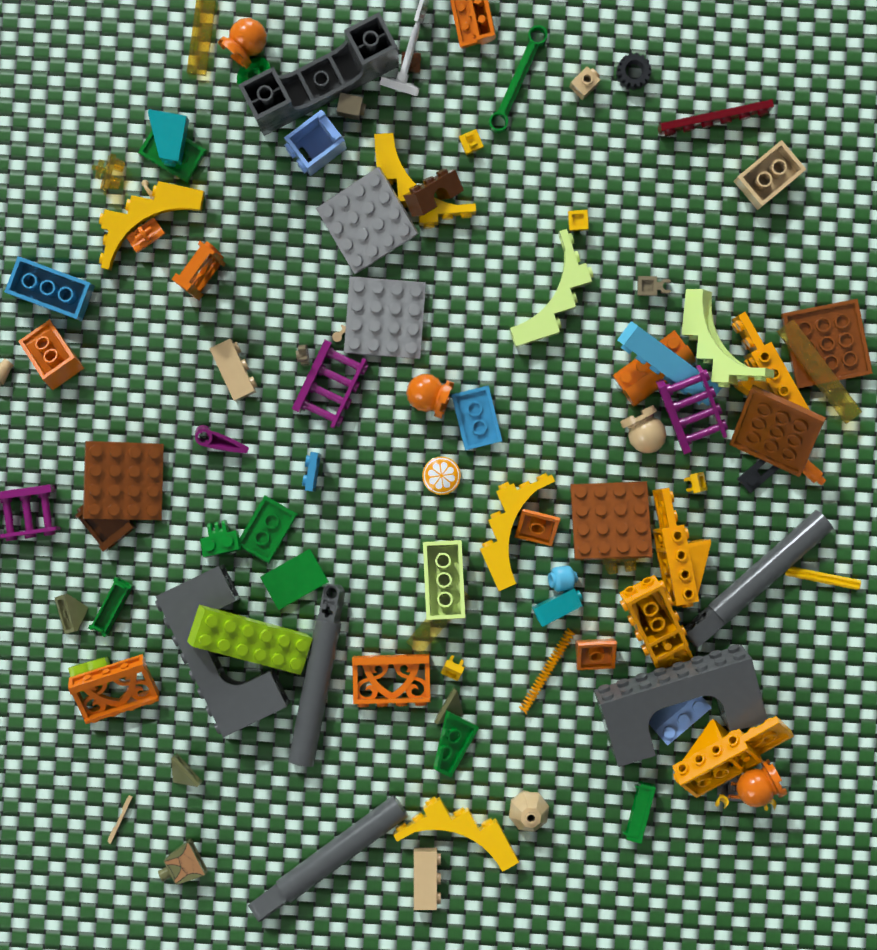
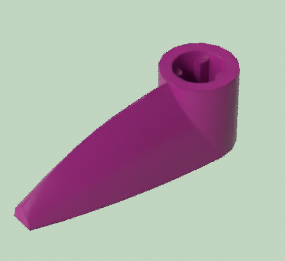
(218, 441)

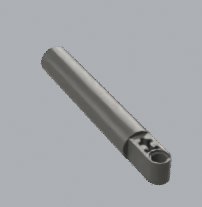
(758, 578)
(317, 678)
(329, 857)

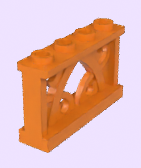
(208, 260)
(369, 663)
(114, 672)

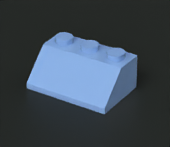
(675, 719)

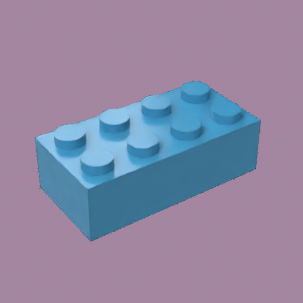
(49, 288)

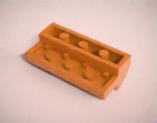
(473, 22)
(640, 381)

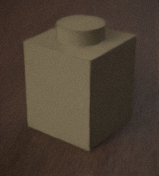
(350, 106)

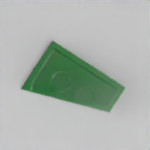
(453, 743)

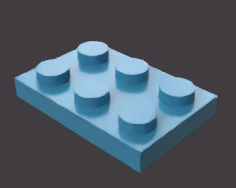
(476, 418)

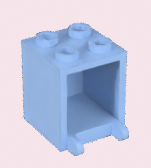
(318, 139)

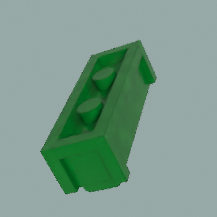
(112, 606)
(639, 812)

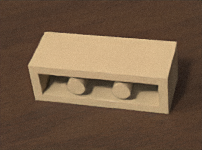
(233, 369)
(426, 878)

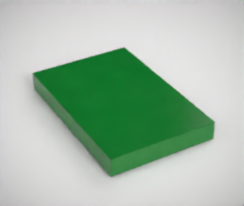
(191, 159)
(267, 529)
(294, 579)

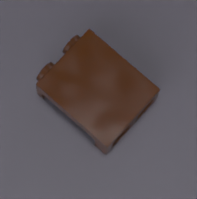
(106, 531)

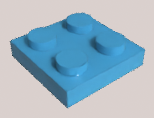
(310, 479)

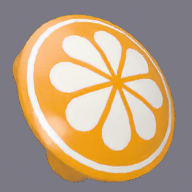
(441, 475)

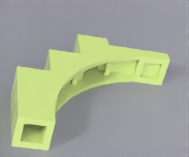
(573, 276)
(700, 327)

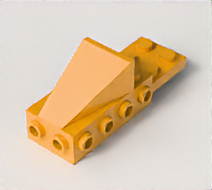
(764, 357)
(679, 561)
(656, 622)
(715, 750)

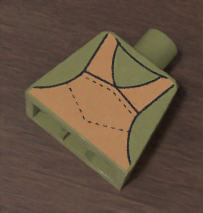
(183, 864)

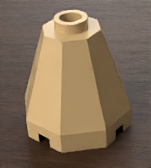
(527, 804)

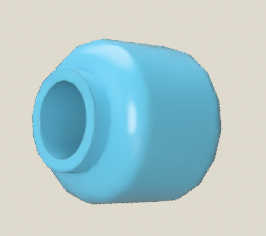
(562, 578)

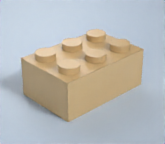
(769, 175)

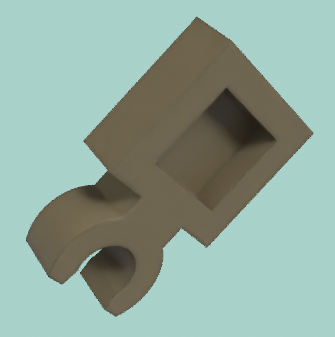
(649, 286)
(302, 355)

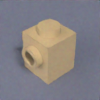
(585, 82)

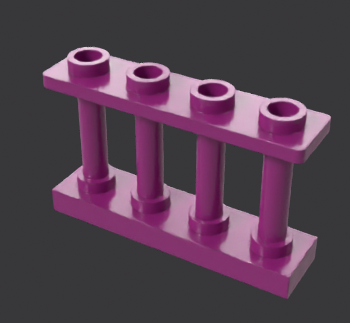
(310, 385)
(680, 423)
(25, 495)

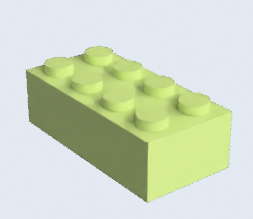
(444, 580)

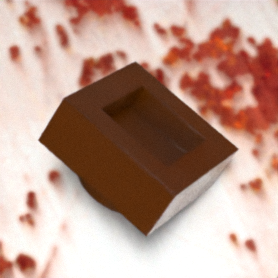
(415, 63)

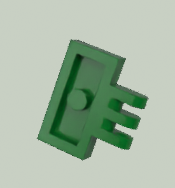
(219, 540)

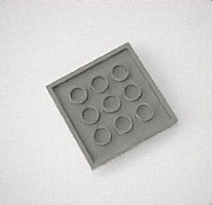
(367, 220)
(384, 317)

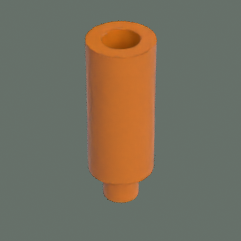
(813, 473)

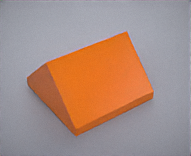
(537, 527)
(595, 654)

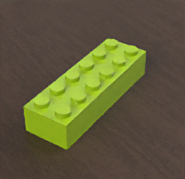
(249, 639)

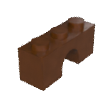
(421, 197)

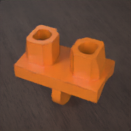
(145, 235)

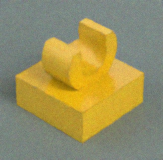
(471, 142)
(578, 220)
(698, 482)
(452, 669)

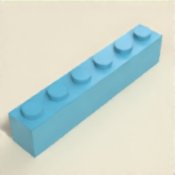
(661, 359)

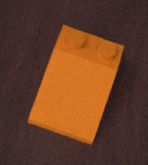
(51, 355)

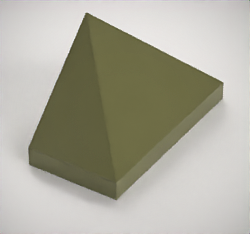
(70, 612)
(451, 704)
(183, 773)

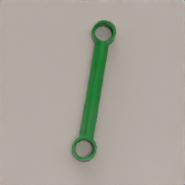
(518, 78)

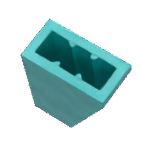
(169, 135)
(557, 606)

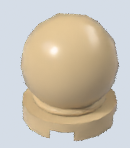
(645, 431)

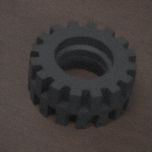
(637, 60)

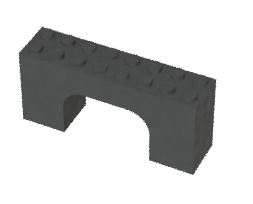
(362, 57)
(229, 701)
(632, 702)

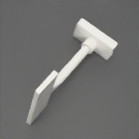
(400, 82)

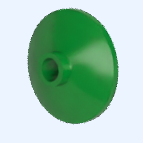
(257, 66)

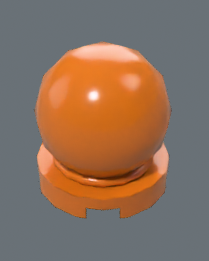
(245, 39)
(428, 394)
(759, 786)

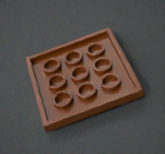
(836, 335)
(777, 430)
(123, 480)
(611, 521)

